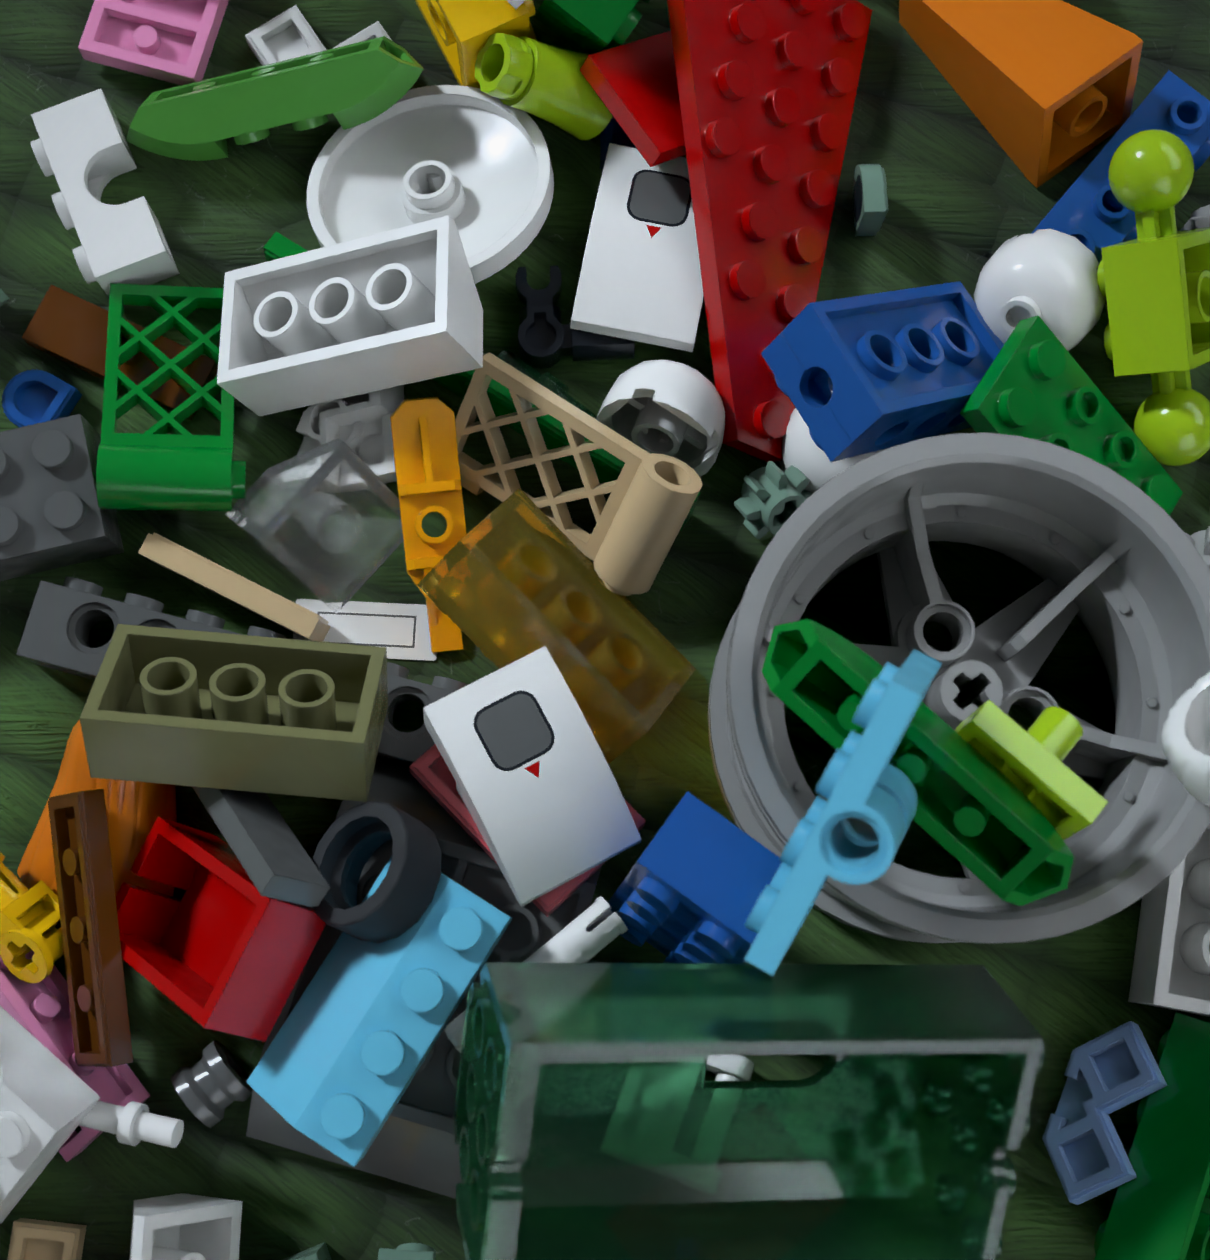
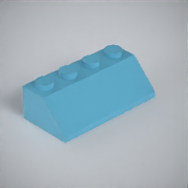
(375, 1020)

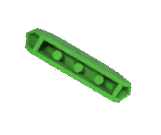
(348, 81)

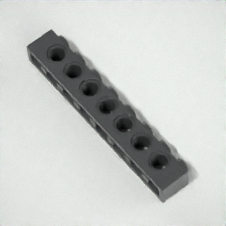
(65, 614)

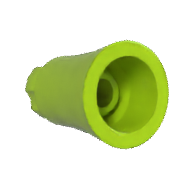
(541, 82)

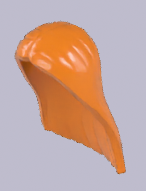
(130, 816)

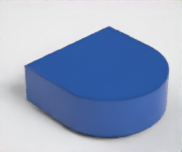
(38, 398)

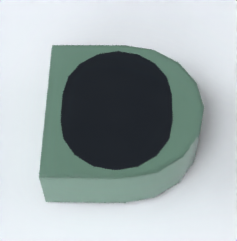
(869, 199)

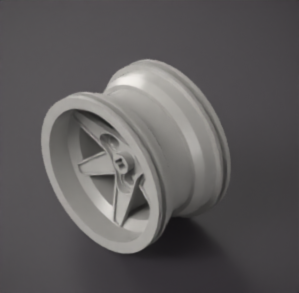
(1101, 557)

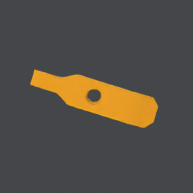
(428, 484)

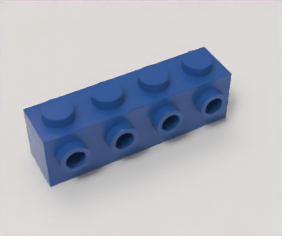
(1089, 206)

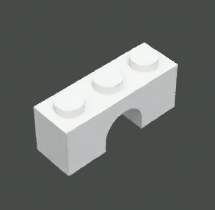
(85, 152)

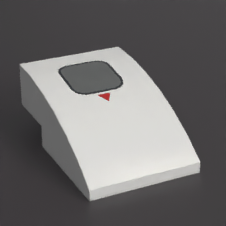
(641, 255)
(532, 775)

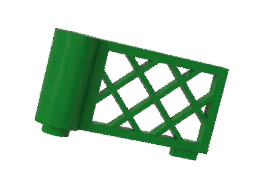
(157, 467)

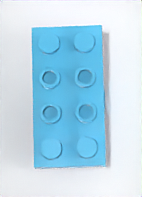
(860, 823)

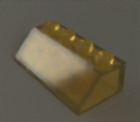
(528, 587)

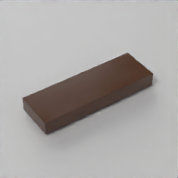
(78, 335)

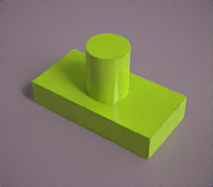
(1035, 762)

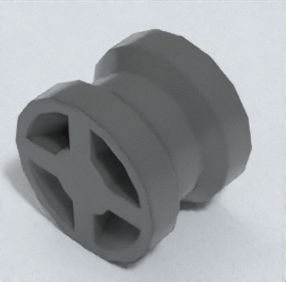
(212, 1084)

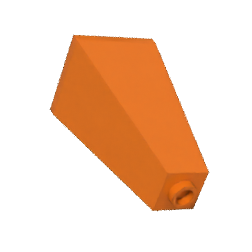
(1032, 73)

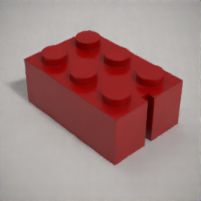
(220, 947)

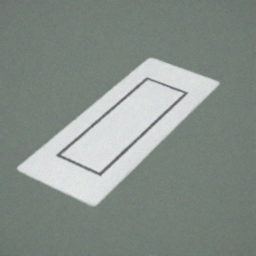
(389, 625)

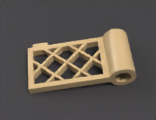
(644, 502)

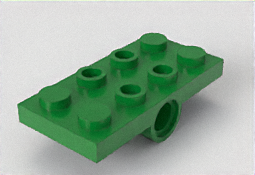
(1046, 396)

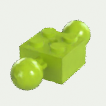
(1159, 296)

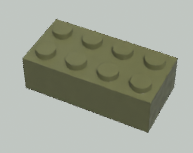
(237, 712)

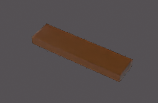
(90, 929)

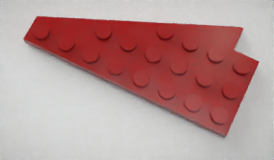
(765, 145)

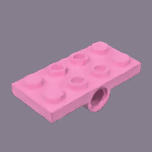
(154, 36)

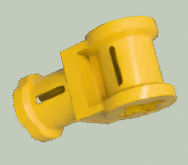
(27, 925)

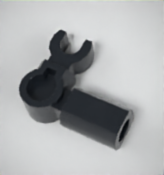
(545, 338)

